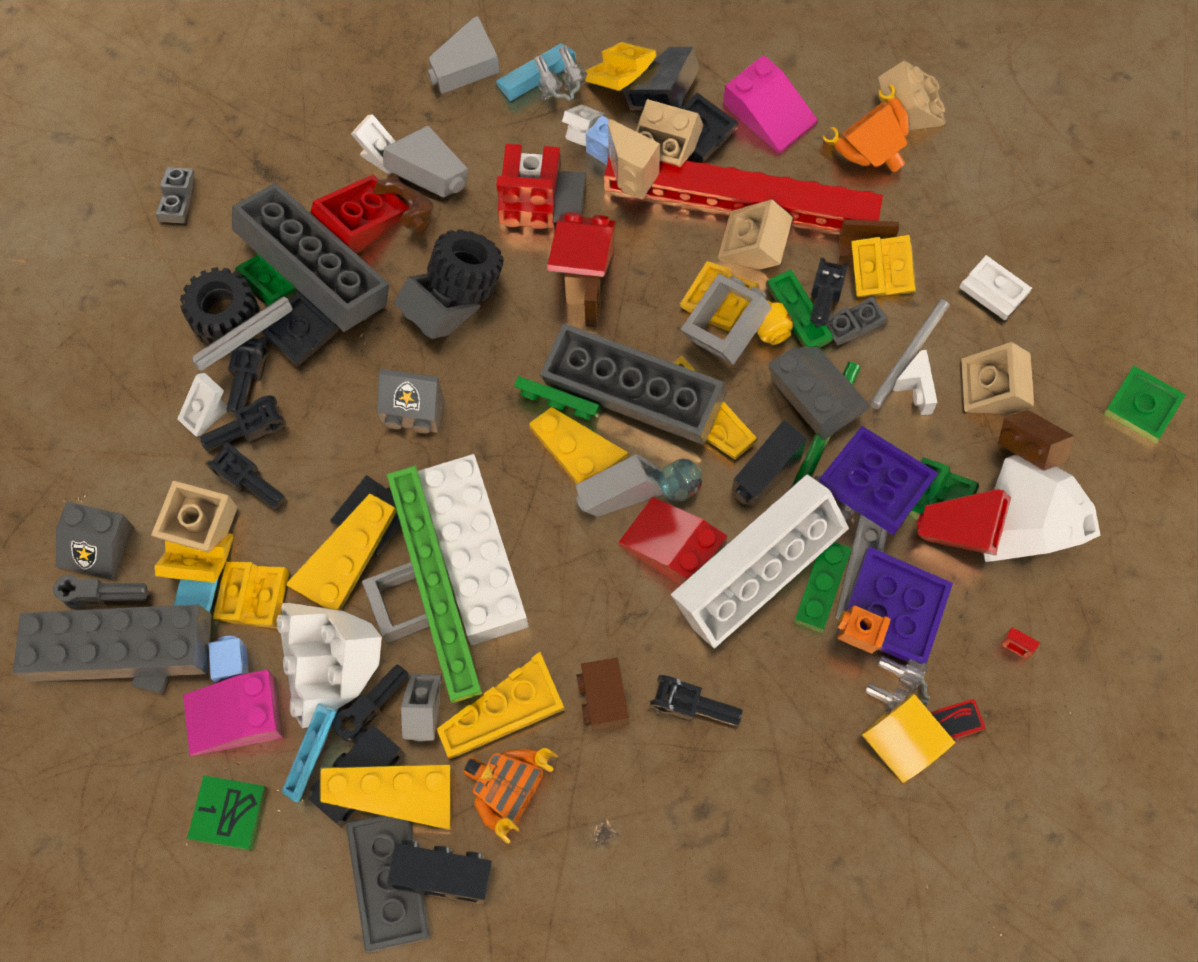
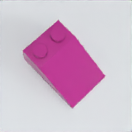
(769, 104)
(233, 713)

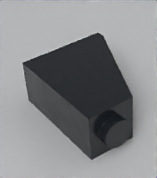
(665, 79)
(769, 465)

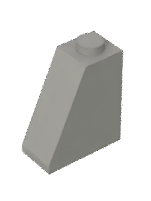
(463, 58)
(426, 162)
(619, 486)

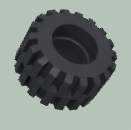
(465, 266)
(210, 289)

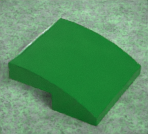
(265, 280)
(944, 487)

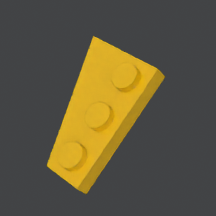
(575, 446)

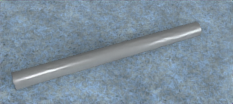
(909, 353)

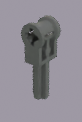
(82, 592)

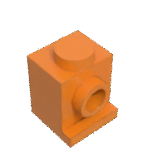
(853, 634)

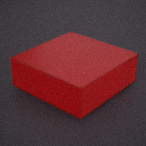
(1019, 643)

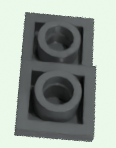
(569, 193)
(176, 195)
(857, 321)

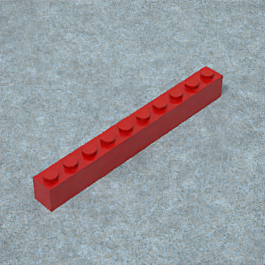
(733, 189)

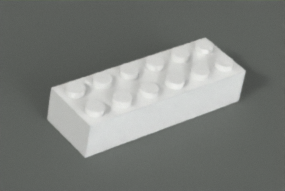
(472, 550)
(760, 560)

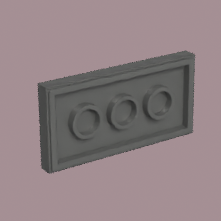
(386, 914)

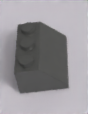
(817, 389)

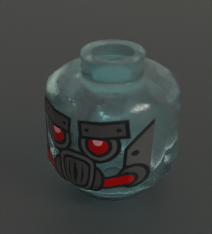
(680, 480)

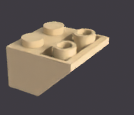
(917, 94)
(671, 127)

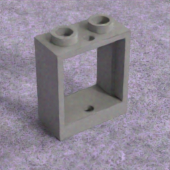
(742, 331)
(384, 581)

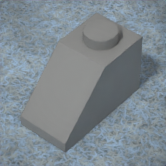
(421, 707)

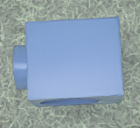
(598, 140)
(227, 658)

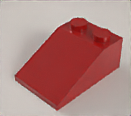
(358, 214)
(582, 244)
(672, 540)

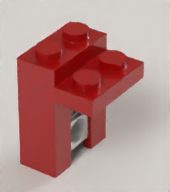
(525, 194)

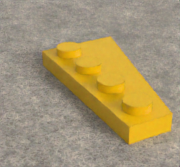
(728, 430)
(342, 558)
(510, 706)
(398, 792)

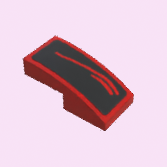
(960, 719)

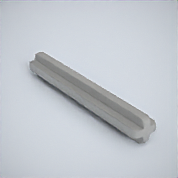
(242, 333)

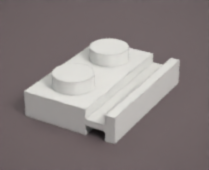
(995, 287)

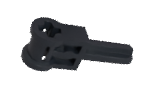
(827, 289)
(244, 365)
(251, 422)
(241, 472)
(685, 701)
(367, 707)

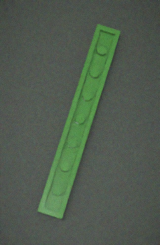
(434, 585)

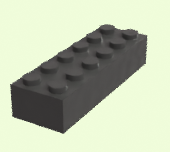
(310, 256)
(634, 383)
(113, 643)

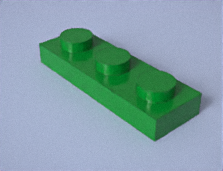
(788, 291)
(558, 399)
(822, 587)

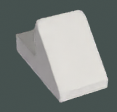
(580, 121)
(373, 139)
(919, 379)
(202, 405)

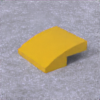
(620, 66)
(883, 266)
(732, 306)
(193, 564)
(251, 594)
(908, 738)

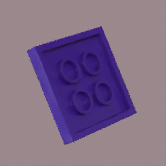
(877, 479)
(907, 597)

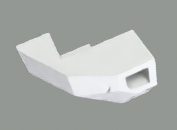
(1044, 511)
(325, 657)

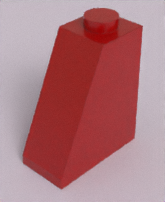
(967, 522)

